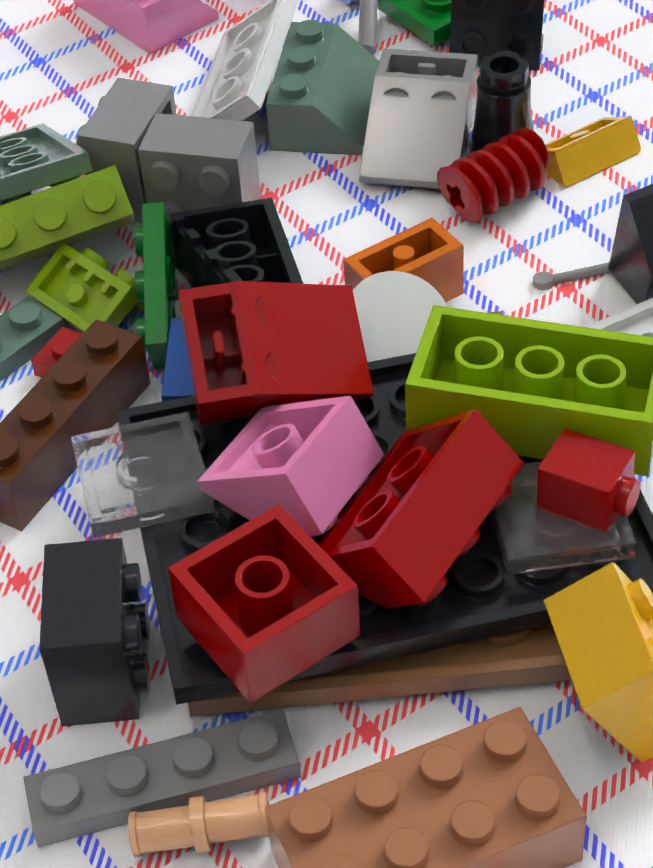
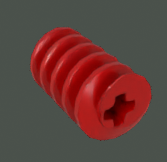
(495, 174)

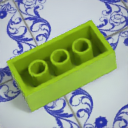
(534, 380)

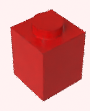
(587, 480)

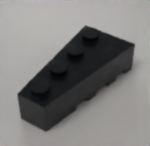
(233, 244)

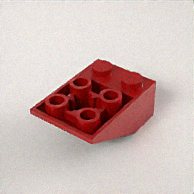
(271, 346)

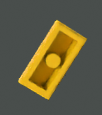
(591, 149)

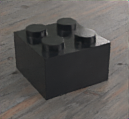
(93, 631)

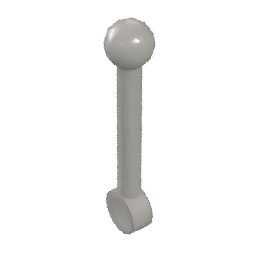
(546, 280)

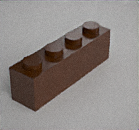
(75, 397)

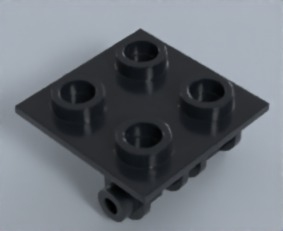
(496, 26)

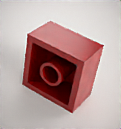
(265, 602)

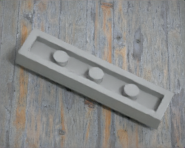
(160, 776)

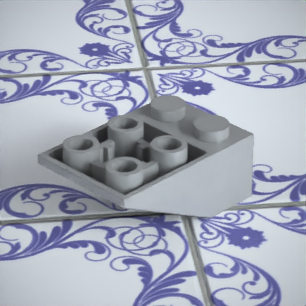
(418, 116)

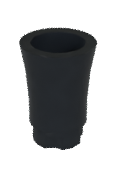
(502, 99)

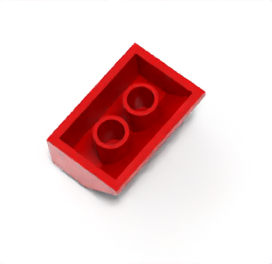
(422, 509)

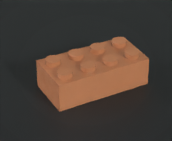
(452, 803)

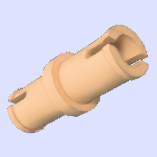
(198, 824)

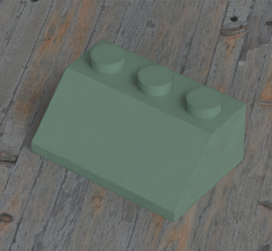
(320, 91)

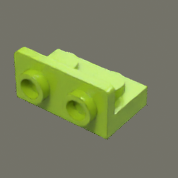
(83, 289)

